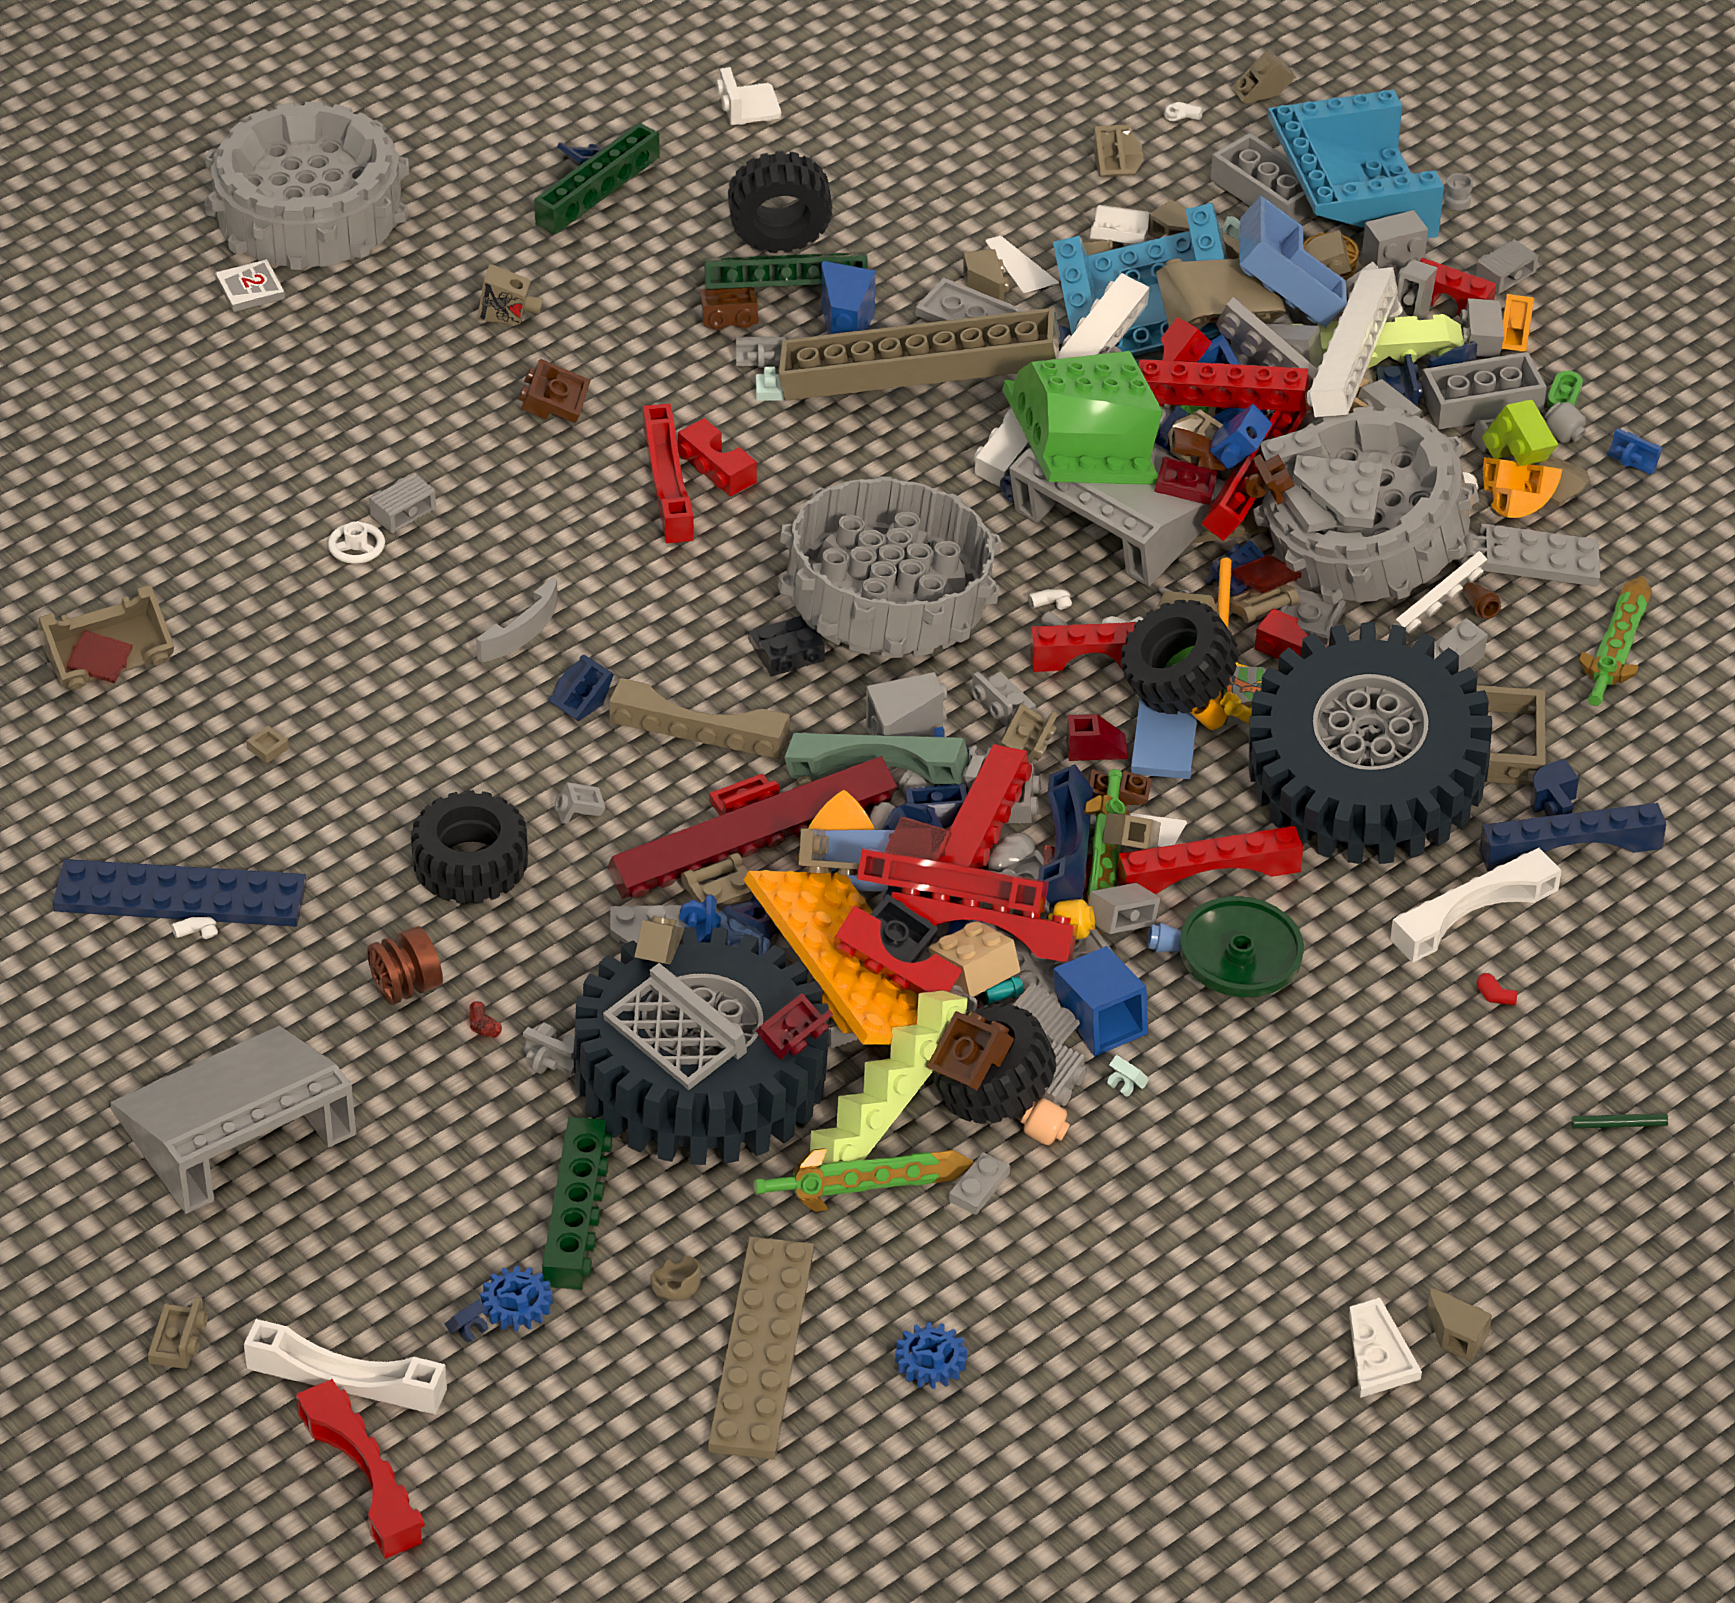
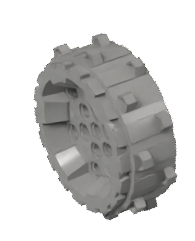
(306, 185)
(1417, 515)
(889, 566)

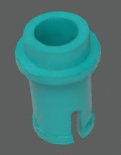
(1006, 989)

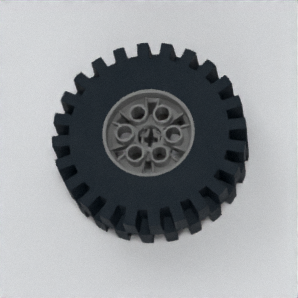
(1379, 686)
(736, 1101)

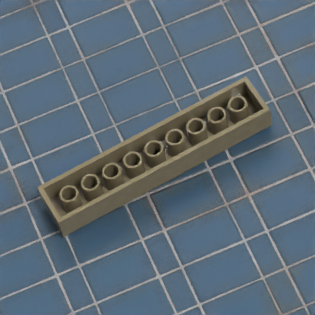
(917, 354)

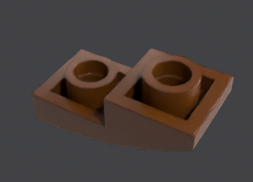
(1192, 443)
(1133, 787)

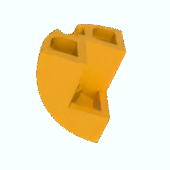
(1518, 488)
(841, 814)

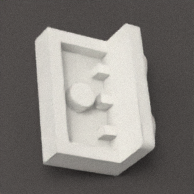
(1120, 225)

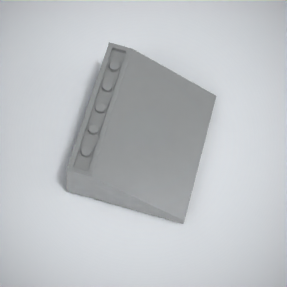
(1150, 523)
(229, 1102)

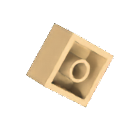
(982, 955)

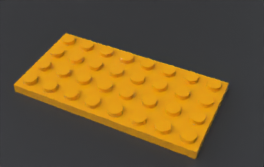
(809, 914)

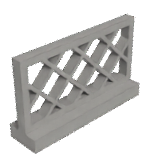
(690, 1006)

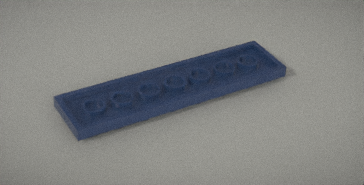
(179, 892)

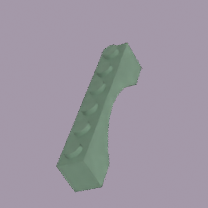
(820, 755)

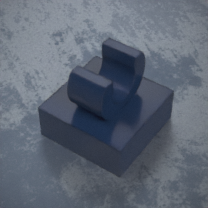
(467, 1318)

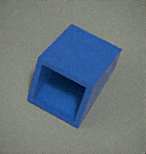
(847, 297)
(1104, 999)

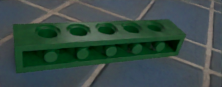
(596, 178)
(774, 270)
(575, 1203)

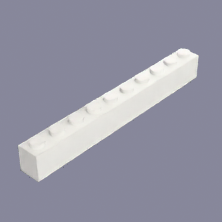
(1093, 335)
(1353, 343)

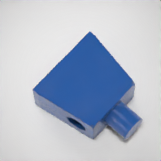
(1231, 441)

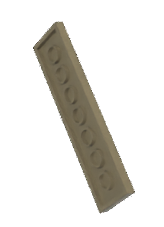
(761, 1348)

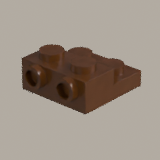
(729, 307)
(553, 391)
(970, 1049)

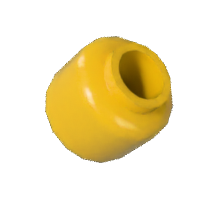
(1079, 913)

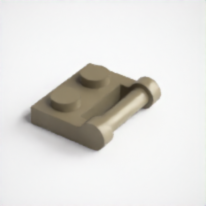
(1254, 603)
(727, 890)

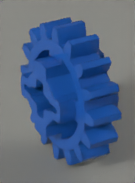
(516, 1298)
(931, 1355)

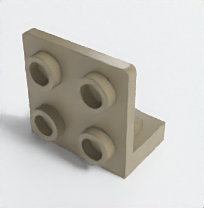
(812, 850)

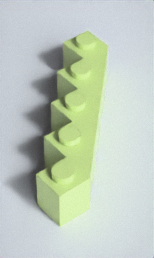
(1408, 336)
(889, 1082)

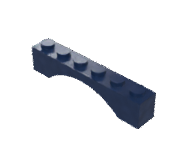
(1629, 827)
(1066, 872)

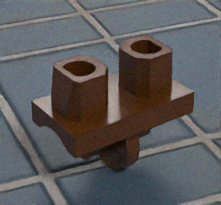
(1272, 477)

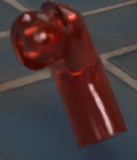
(481, 1023)

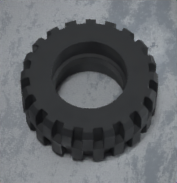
(774, 177)
(1195, 677)
(469, 874)
(1018, 1080)

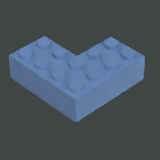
(1275, 254)

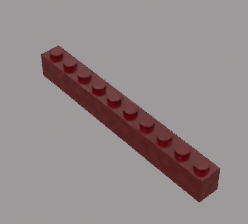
(745, 829)

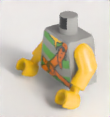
(1239, 693)

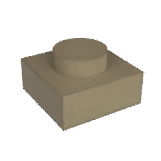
(267, 744)

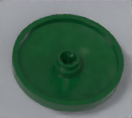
(1241, 946)

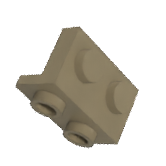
(1029, 731)
(177, 1334)

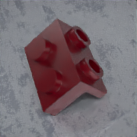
(792, 1026)

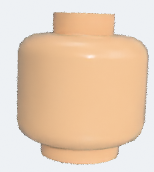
(1045, 1122)

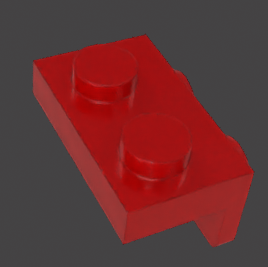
(743, 794)

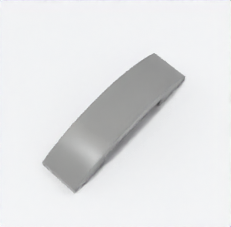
(503, 641)

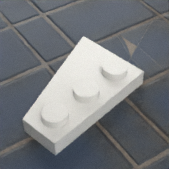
(1379, 1350)

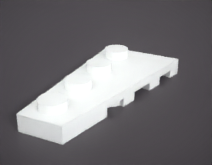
(1445, 590)

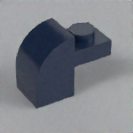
(1554, 788)

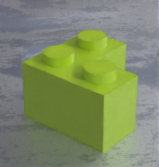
(1520, 433)

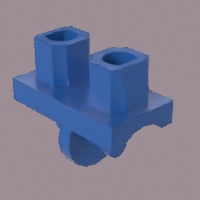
(1634, 451)
(701, 916)

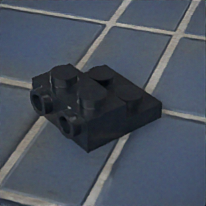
(787, 645)
(902, 930)

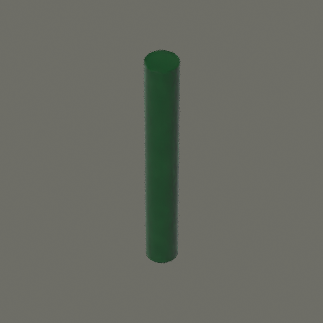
(1613, 1121)

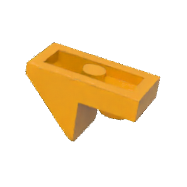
(1517, 322)

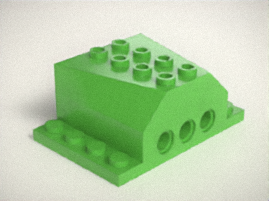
(1088, 418)

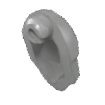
(1010, 850)

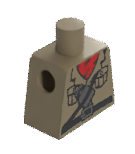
(506, 297)

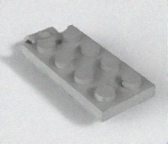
(955, 301)
(1259, 340)
(1536, 554)

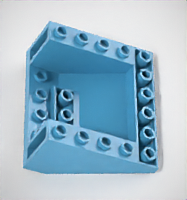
(1352, 160)
(1086, 277)

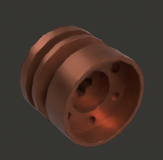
(404, 965)

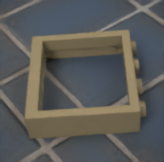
(1514, 767)

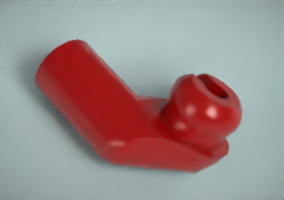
(1493, 991)

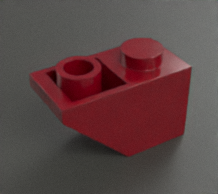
(1094, 739)

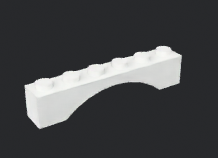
(1521, 880)
(404, 1383)

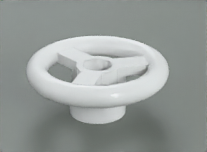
(356, 539)

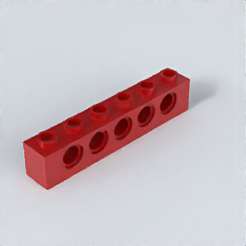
(1227, 385)

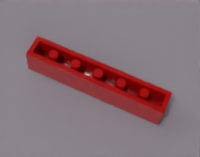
(987, 807)

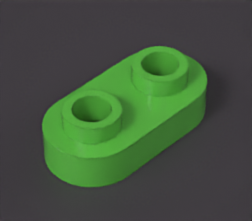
(1565, 388)

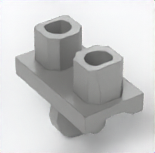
(758, 351)
(547, 1051)

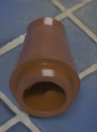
(1483, 601)

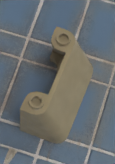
(1203, 288)
(132, 621)

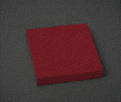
(1186, 481)

